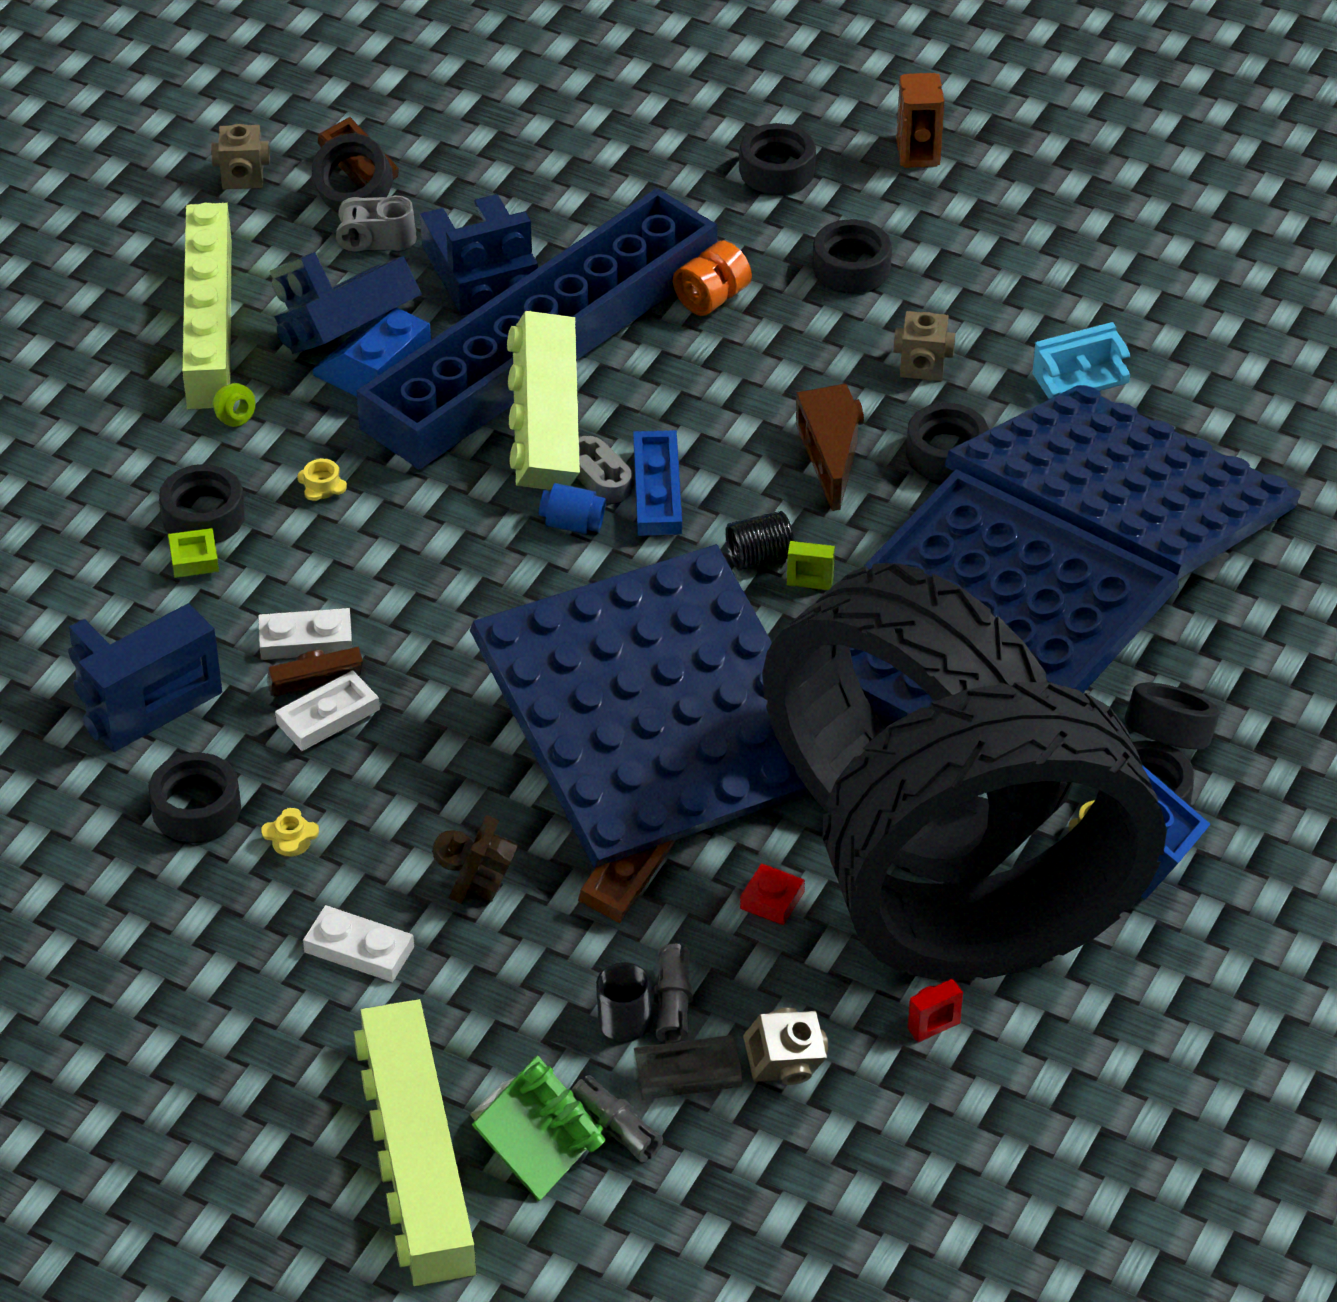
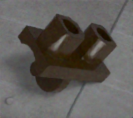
(480, 862)

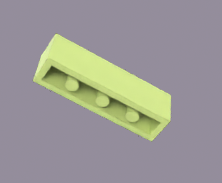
(544, 400)

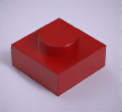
(772, 894)
(934, 1010)

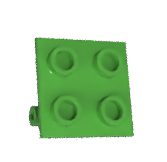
(538, 1128)

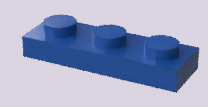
(657, 483)

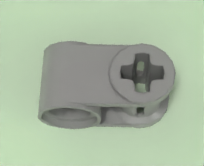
(380, 221)

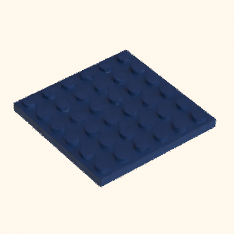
(1126, 479)
(1048, 581)
(644, 702)

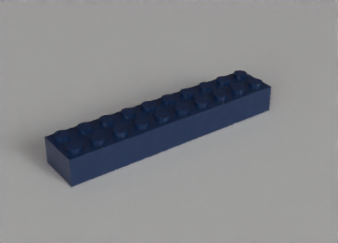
(463, 373)

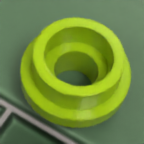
(225, 400)

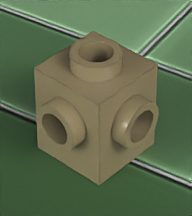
(240, 156)
(924, 336)
(785, 1046)

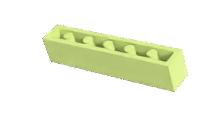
(206, 303)
(417, 1144)

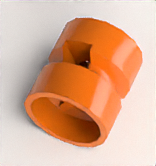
(712, 278)

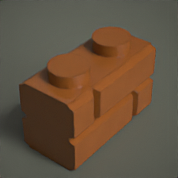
(920, 120)

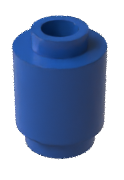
(572, 509)

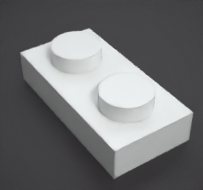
(300, 632)
(327, 710)
(358, 943)

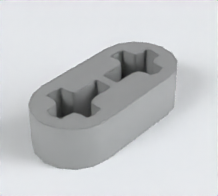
(607, 465)

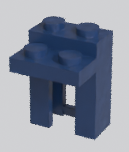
(481, 257)
(324, 312)
(145, 675)

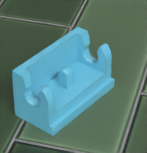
(1081, 358)

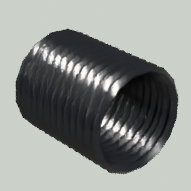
(759, 540)
(620, 984)

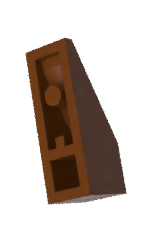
(829, 430)

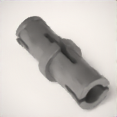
(673, 993)
(617, 1119)

